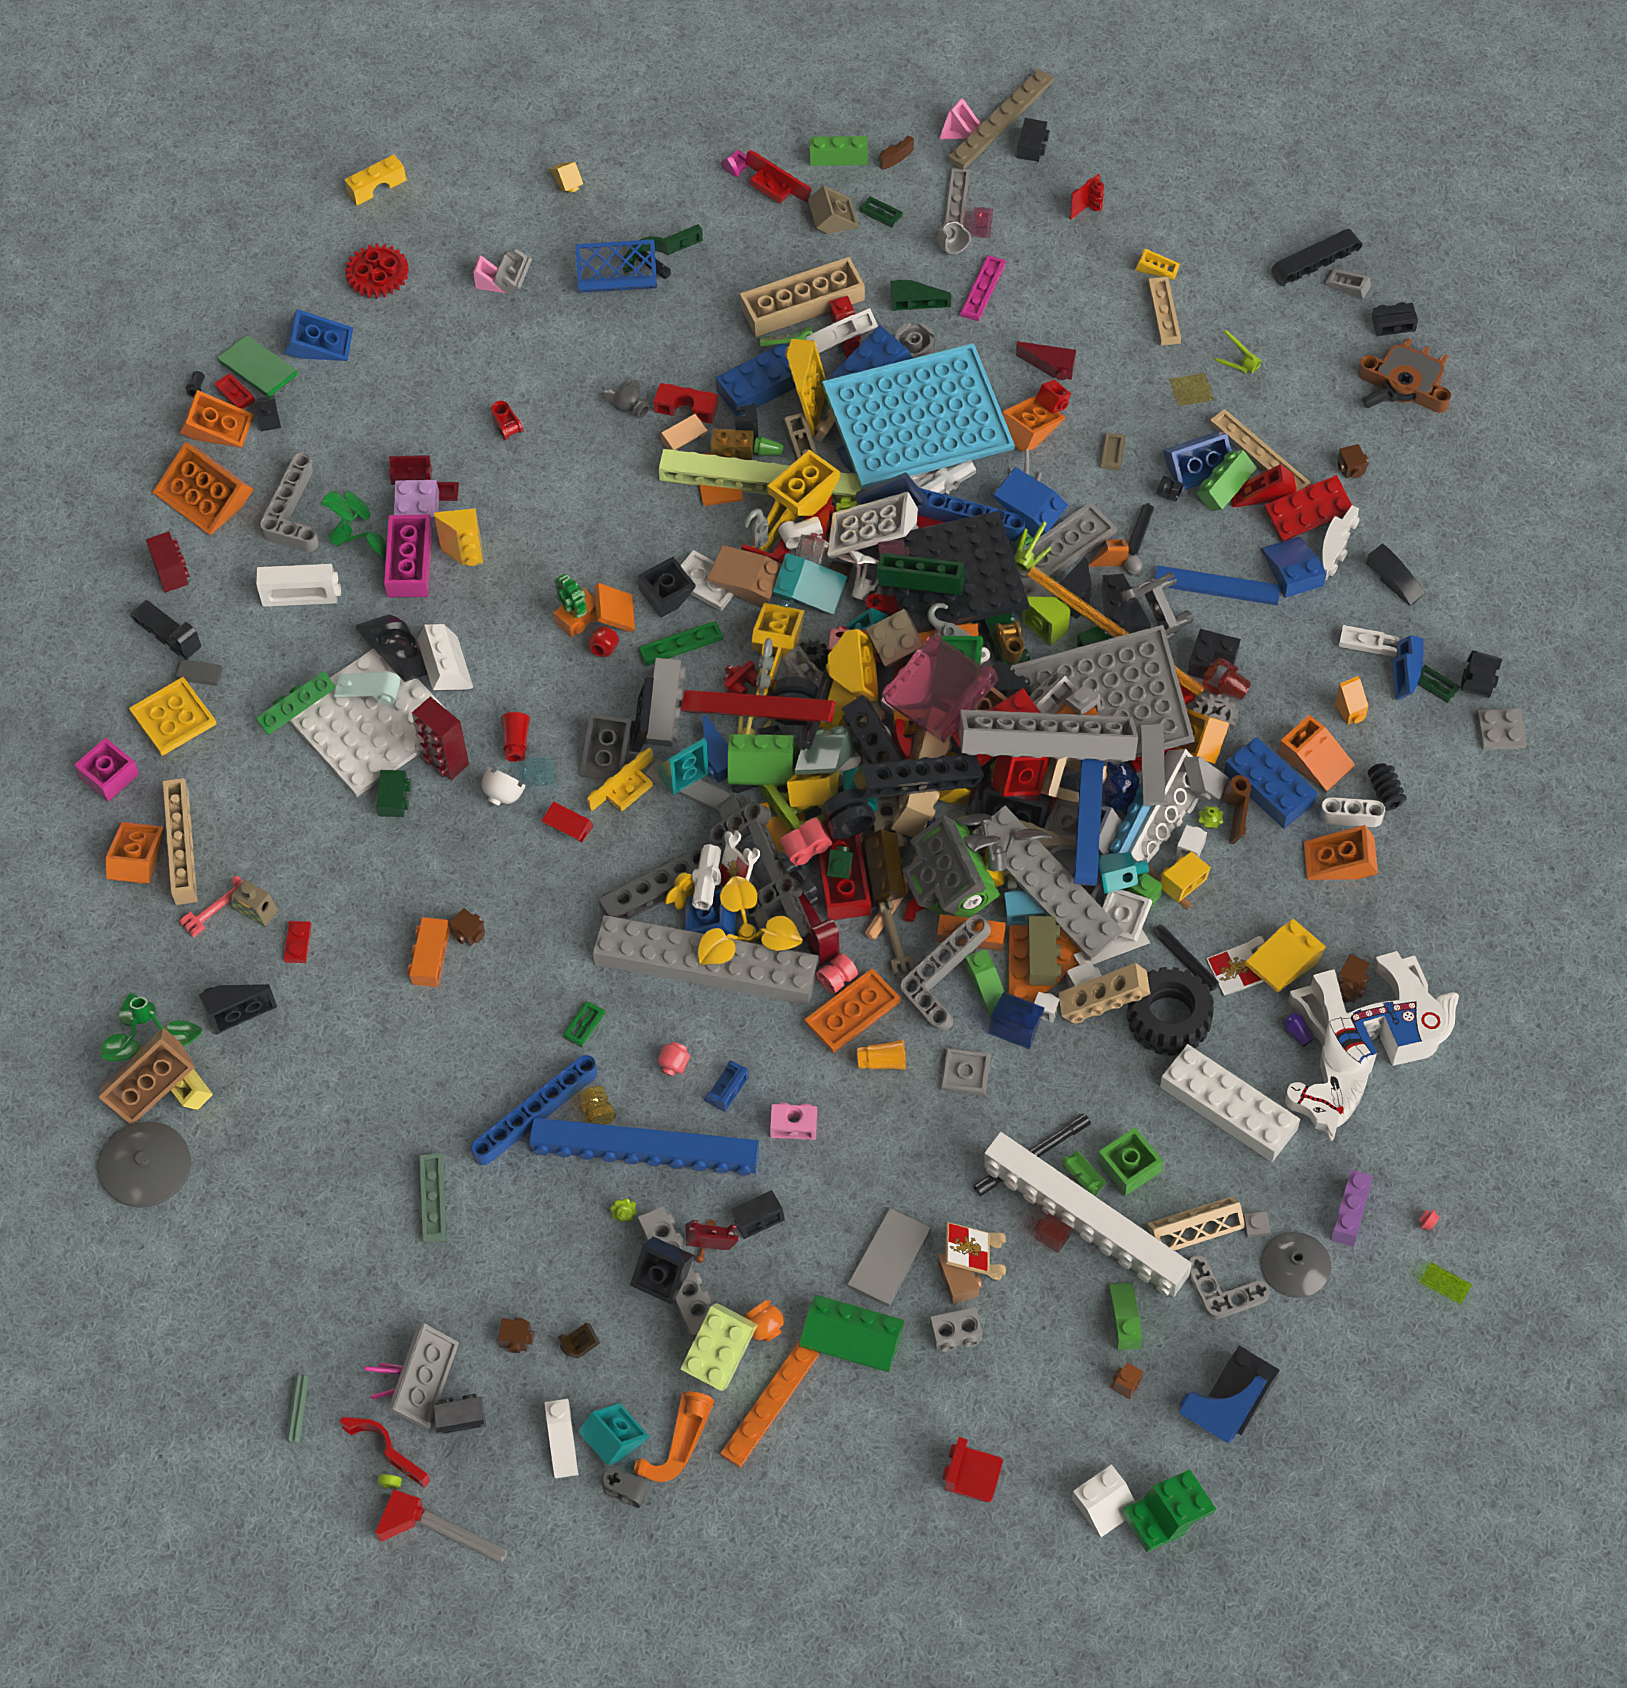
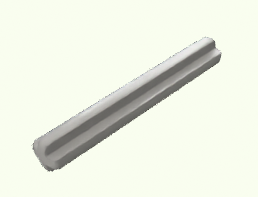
(463, 1536)

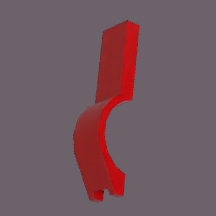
(356, 1425)

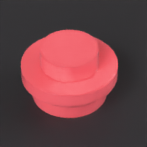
(1428, 1219)

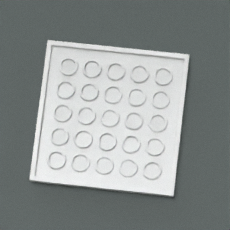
(360, 734)

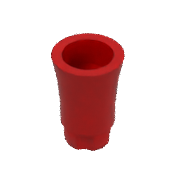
(515, 733)

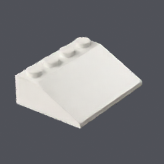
(872, 523)

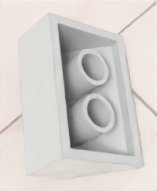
(443, 658)

